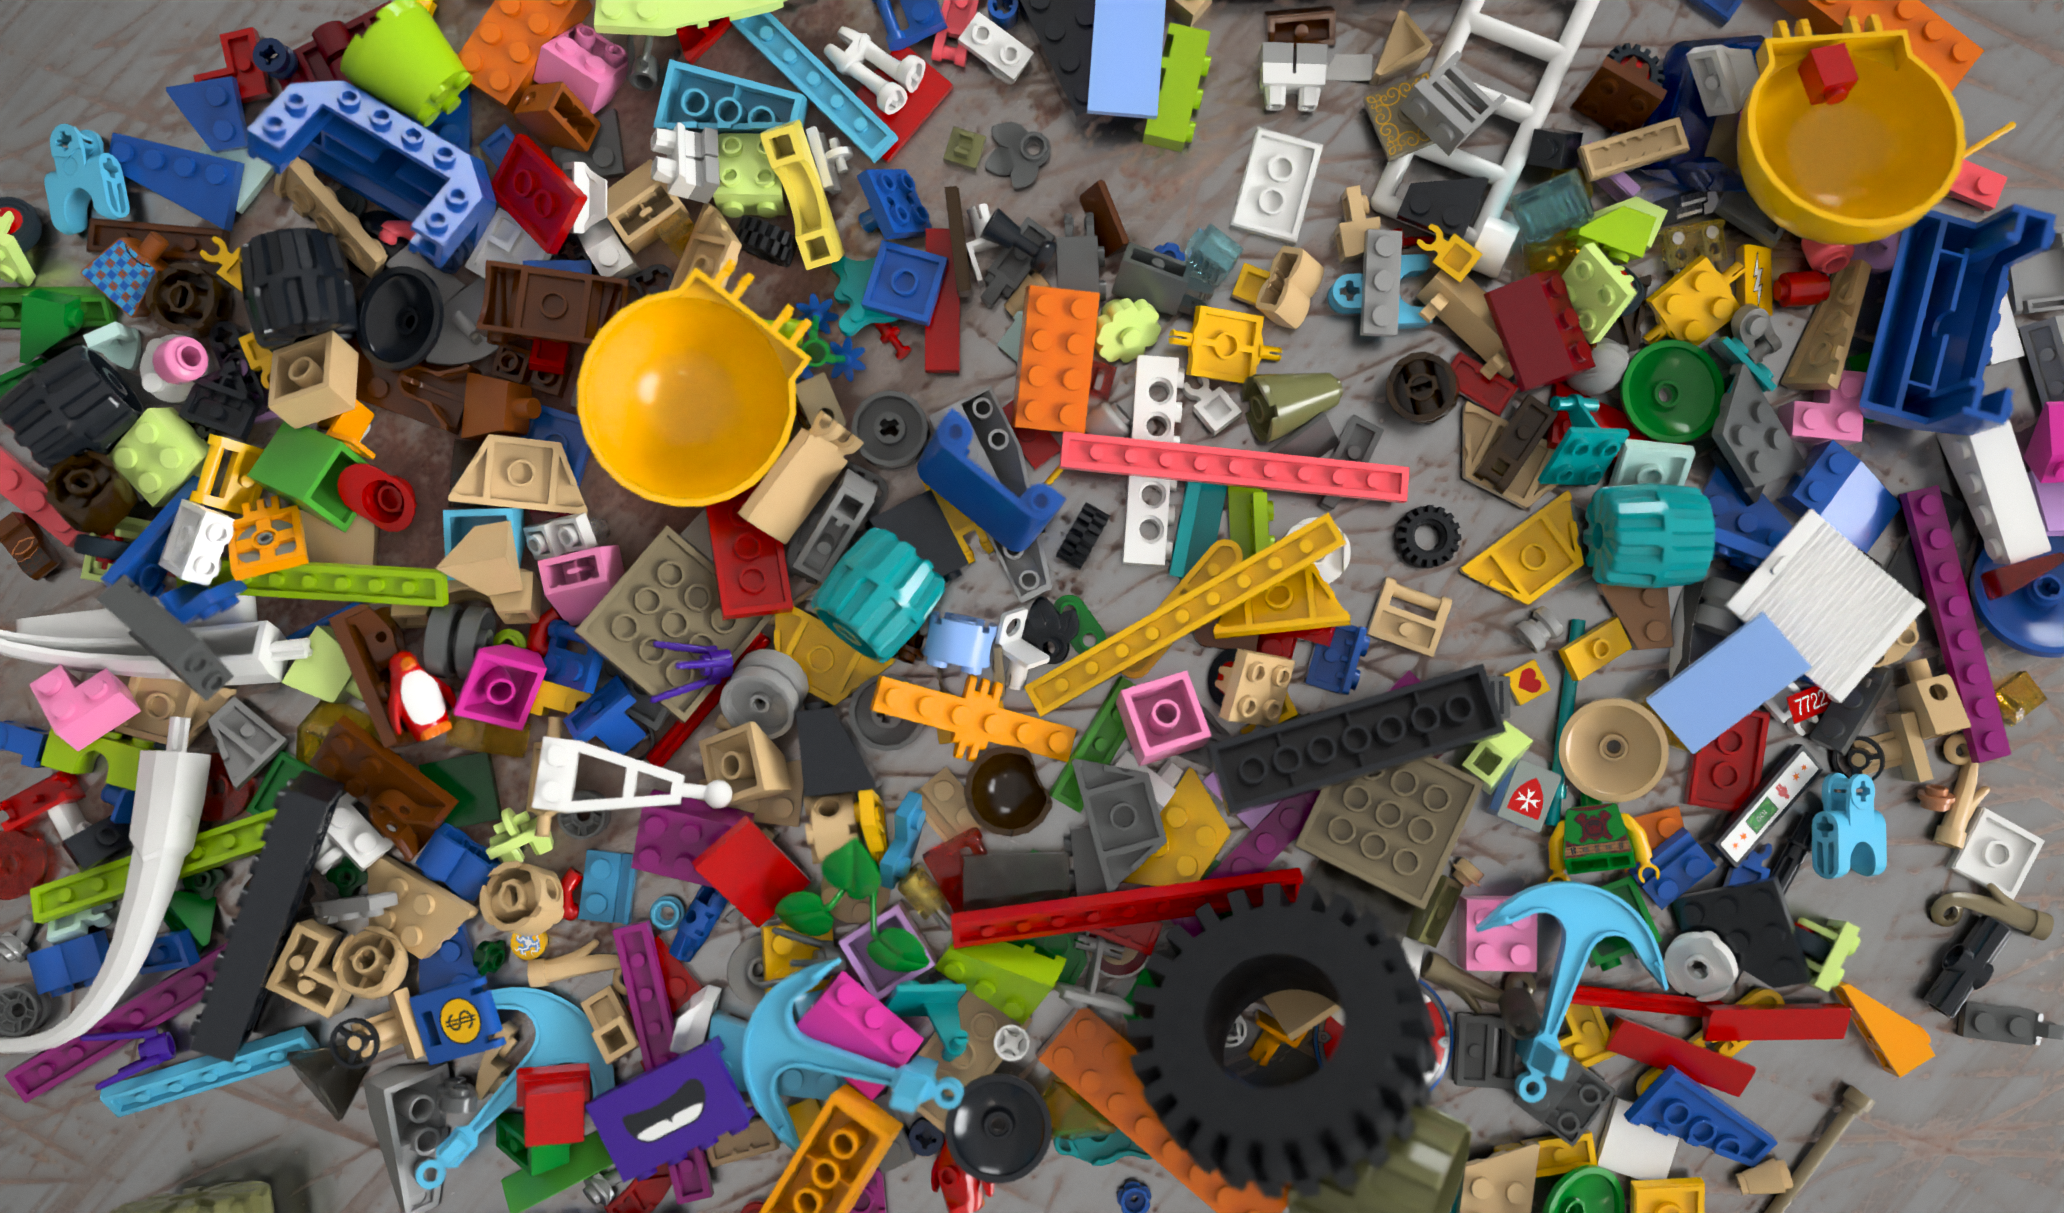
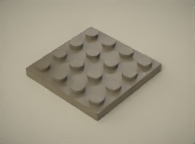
(665, 598)
(1393, 826)

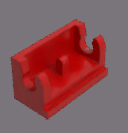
(34, 802)

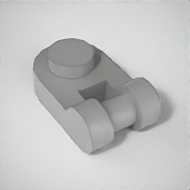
(1753, 323)

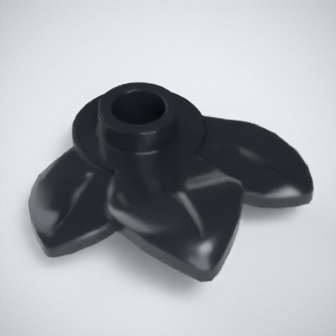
(1048, 625)

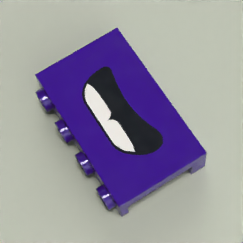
(669, 1111)

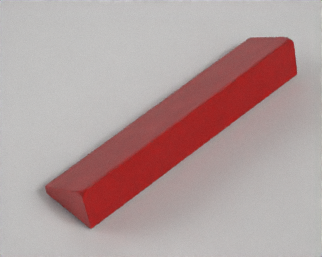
(1775, 1021)
(1692, 1059)

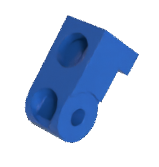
(24, 740)

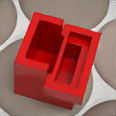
(553, 1102)

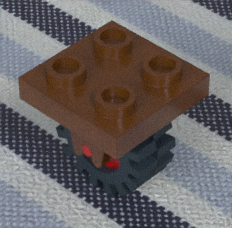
(1623, 89)

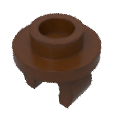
(910, 650)

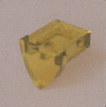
(2018, 697)

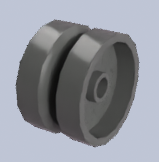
(889, 410)
(454, 638)
(874, 727)

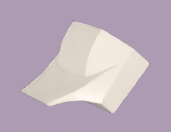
(1723, 77)
(594, 188)
(694, 1024)

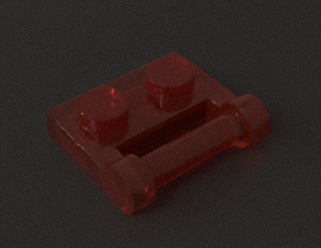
(947, 864)

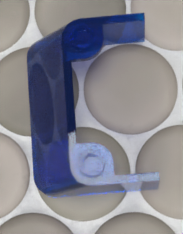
(1684, 101)

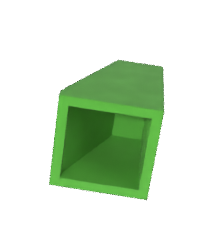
(305, 471)

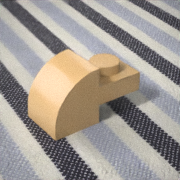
(1351, 234)
(611, 1023)

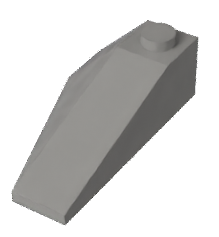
(408, 1128)

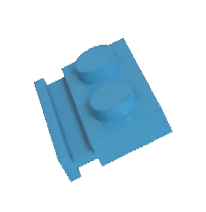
(608, 887)

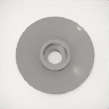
(740, 971)

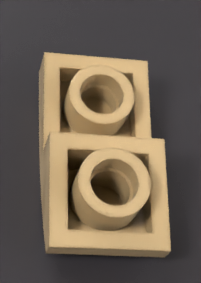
(492, 1066)

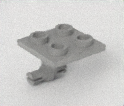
(1080, 996)

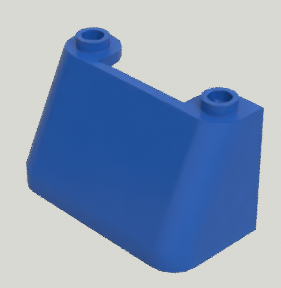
(980, 496)

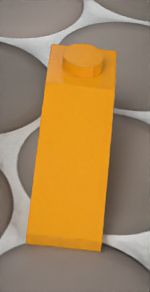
(1892, 1038)

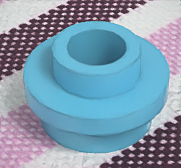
(657, 916)

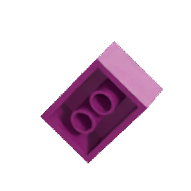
(678, 834)

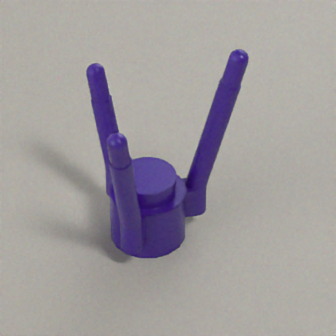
(713, 664)
(152, 1051)

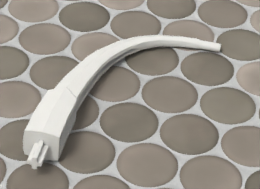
(249, 650)
(162, 833)

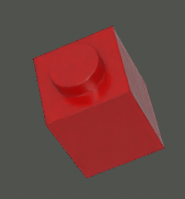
(1828, 74)

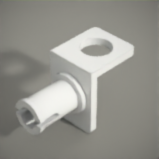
(979, 244)
(1021, 653)

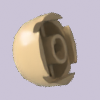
(370, 963)

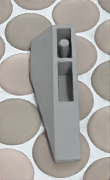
(1001, 456)

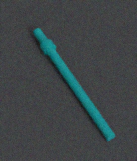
(1566, 711)

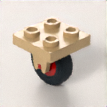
(1250, 685)

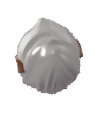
(1610, 362)

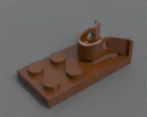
(422, 393)
(368, 646)
(384, 784)

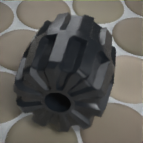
(297, 287)
(70, 407)

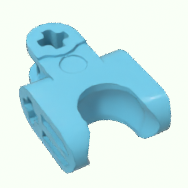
(82, 175)
(1408, 318)
(1848, 829)

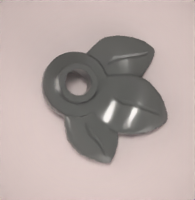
(1012, 154)

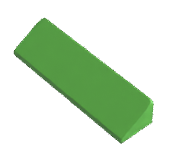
(96, 306)
(584, 1161)

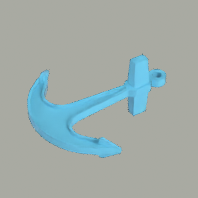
(1585, 918)
(560, 1037)
(776, 1044)

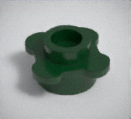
(345, 886)
(206, 889)
(489, 956)

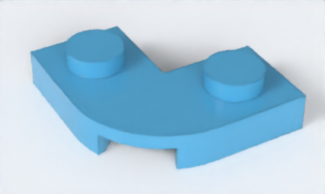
(908, 827)

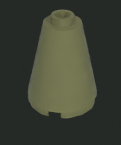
(1287, 401)

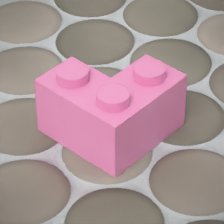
(1830, 416)
(85, 709)

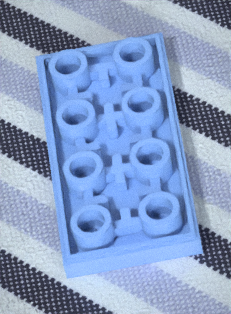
(1126, 58)
(1728, 682)

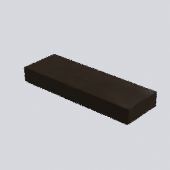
(958, 241)

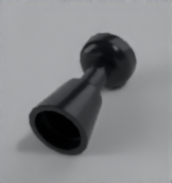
(1006, 233)

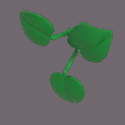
(857, 874)

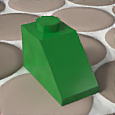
(47, 321)
(531, 1159)

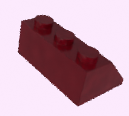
(1539, 330)

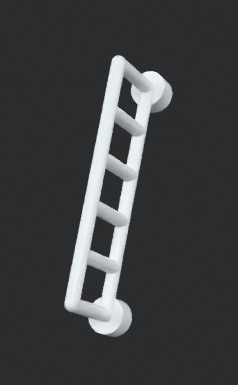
(1490, 233)

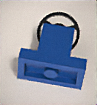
(606, 718)

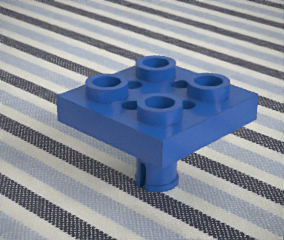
(892, 204)

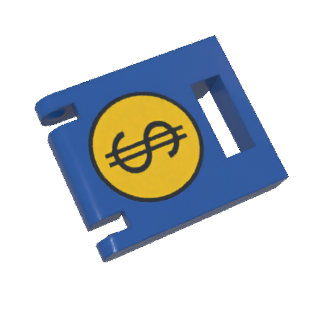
(460, 1018)

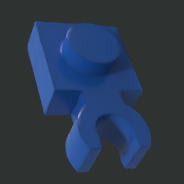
(1750, 868)

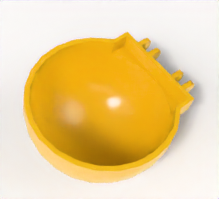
(1852, 165)
(690, 392)

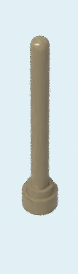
(1854, 1104)

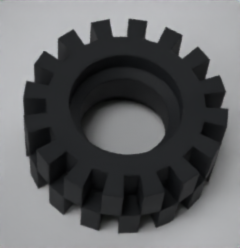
(766, 241)
(1083, 535)
(1448, 536)

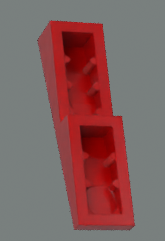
(943, 333)

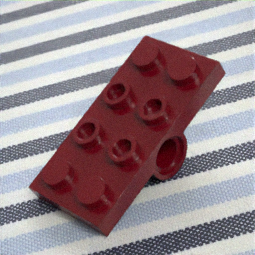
(323, 55)

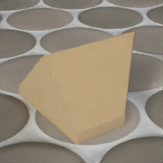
(1402, 51)
(485, 560)

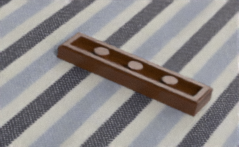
(184, 241)

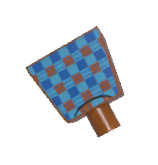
(126, 270)

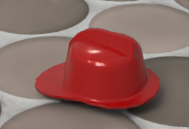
(378, 496)

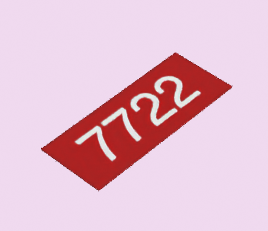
(1808, 703)

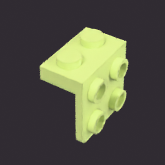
(747, 179)

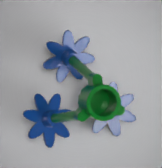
(819, 350)

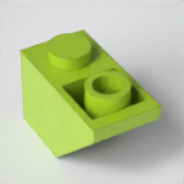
(1619, 233)

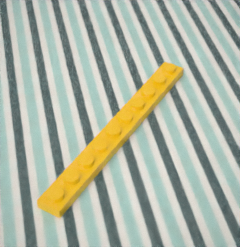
(1185, 614)

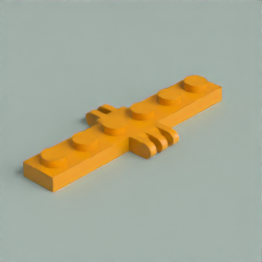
(973, 718)

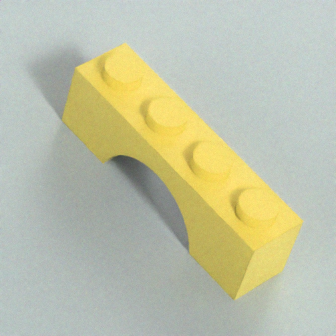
(796, 169)

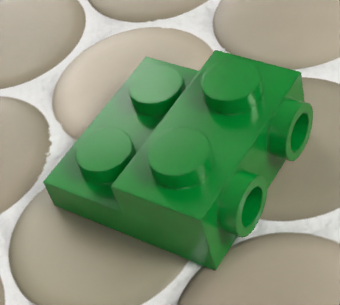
(1611, 948)

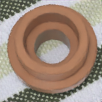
(1936, 797)

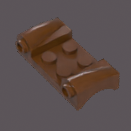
(547, 304)

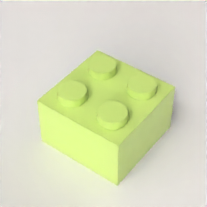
(160, 454)

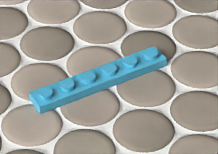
(818, 84)
(204, 1073)

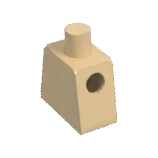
(1933, 701)

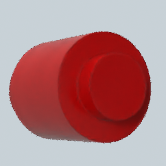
(1801, 288)

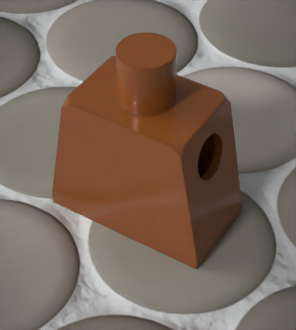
(556, 116)
(497, 408)

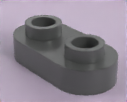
(456, 1096)

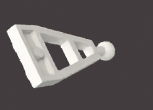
(559, 770)

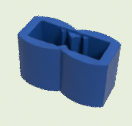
(457, 862)
(67, 963)

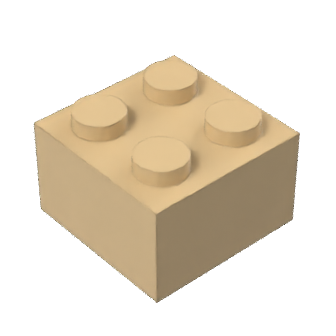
(313, 380)

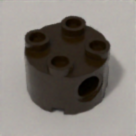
(188, 299)
(1423, 387)
(90, 493)

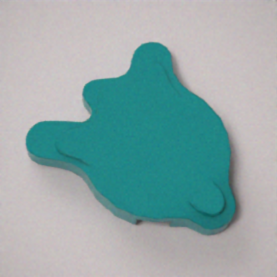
(851, 289)
(1101, 1149)

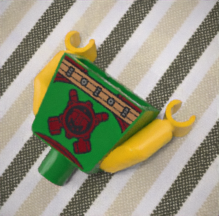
(1598, 840)

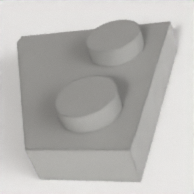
(244, 741)

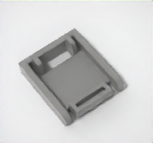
(2039, 281)

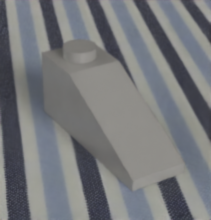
(836, 525)

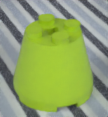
(407, 63)

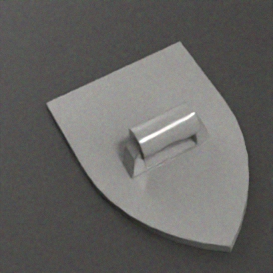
(459, 337)

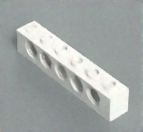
(1152, 372)

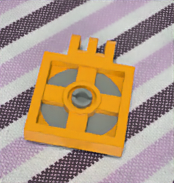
(267, 540)

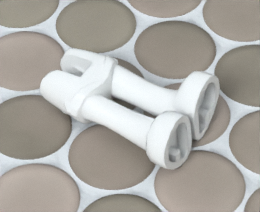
(889, 95)

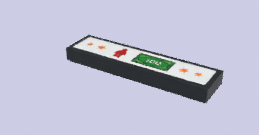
(1765, 805)

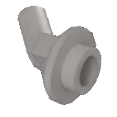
(15, 946)
(599, 1188)

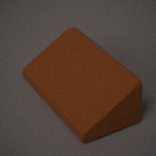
(1301, 25)
(1106, 219)

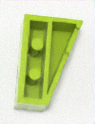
(1179, 93)
(1003, 975)

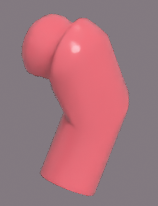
(393, 229)

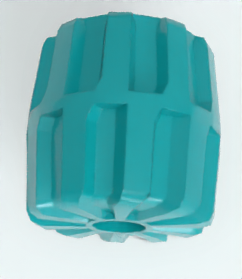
(1649, 535)
(878, 595)

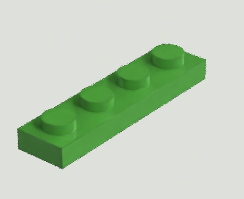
(1097, 745)

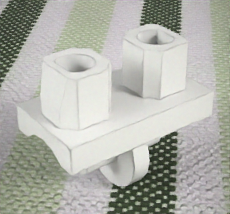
(827, 158)

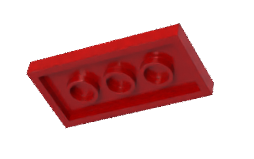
(746, 562)

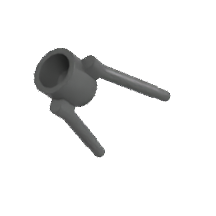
(645, 71)
(826, 952)

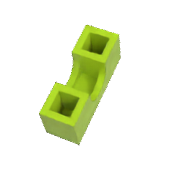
(120, 754)

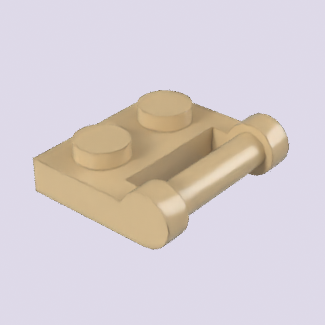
(1406, 628)

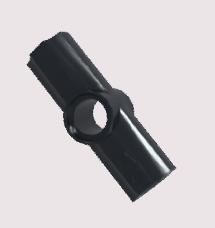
(1967, 966)

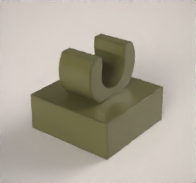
(964, 149)

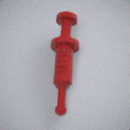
(890, 334)

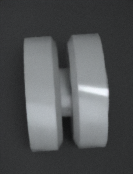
(765, 690)

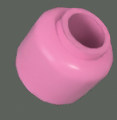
(180, 360)

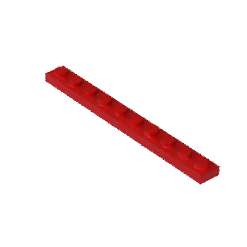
(1113, 908)

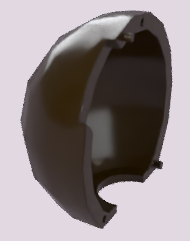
(1006, 792)

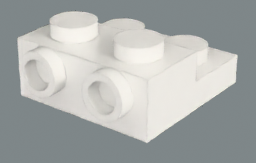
(196, 543)

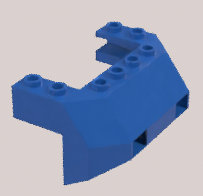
(381, 159)
(1943, 320)

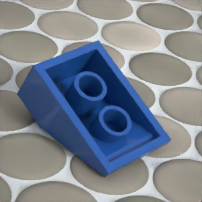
(1842, 493)

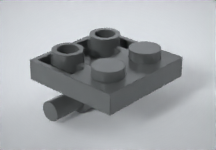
(1571, 1103)

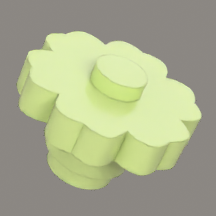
(1126, 329)

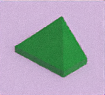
(191, 913)

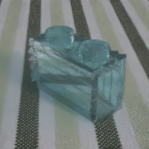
(1552, 207)
(1212, 254)

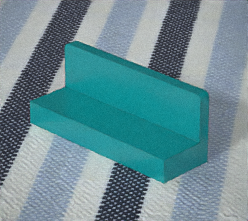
(1196, 525)

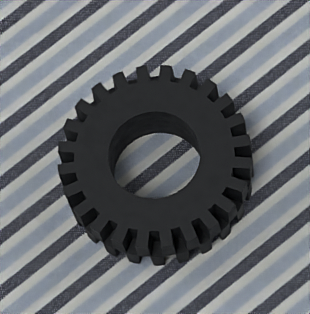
(1316, 1123)

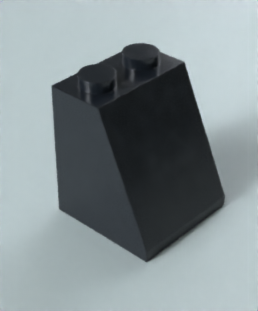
(831, 753)

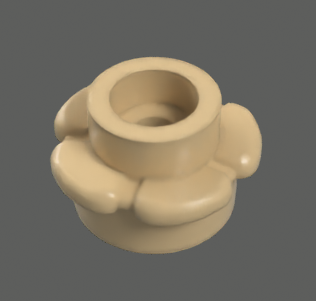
(1467, 873)

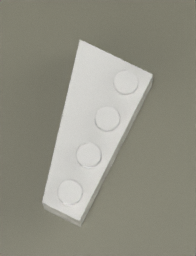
(1997, 493)

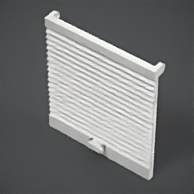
(1828, 603)

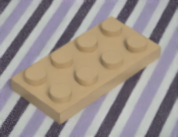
(979, 1058)

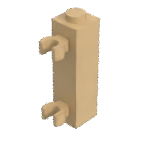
(1468, 315)

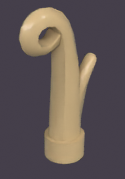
(1952, 829)
(575, 964)

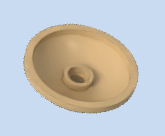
(1609, 773)

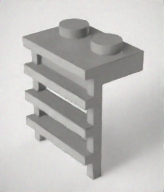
(1442, 111)

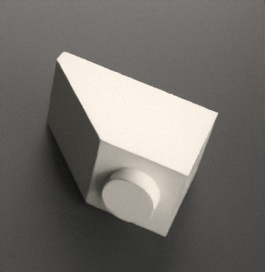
(608, 251)

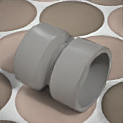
(1712, 614)

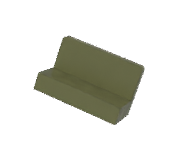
(1430, 923)

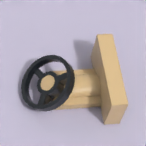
(1889, 749)
(380, 1033)

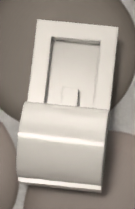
(996, 48)

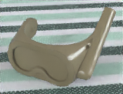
(997, 667)

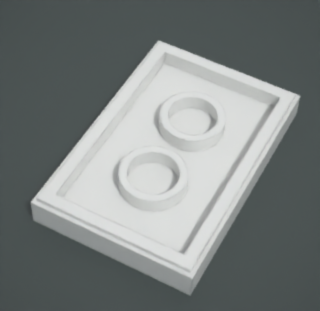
(1276, 186)

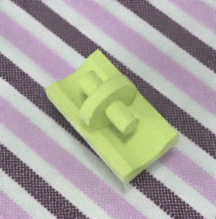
(514, 833)

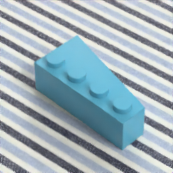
(724, 102)
(791, 1082)

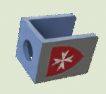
(1525, 795)

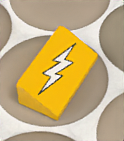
(1756, 283)

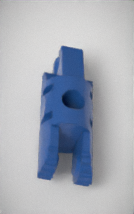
(697, 923)

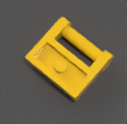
(236, 486)

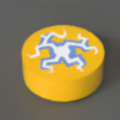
(529, 947)

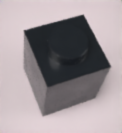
(1555, 148)

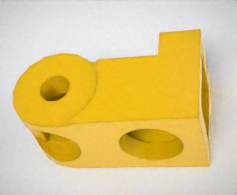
(557, 698)

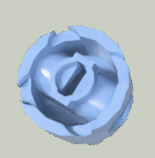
(959, 641)

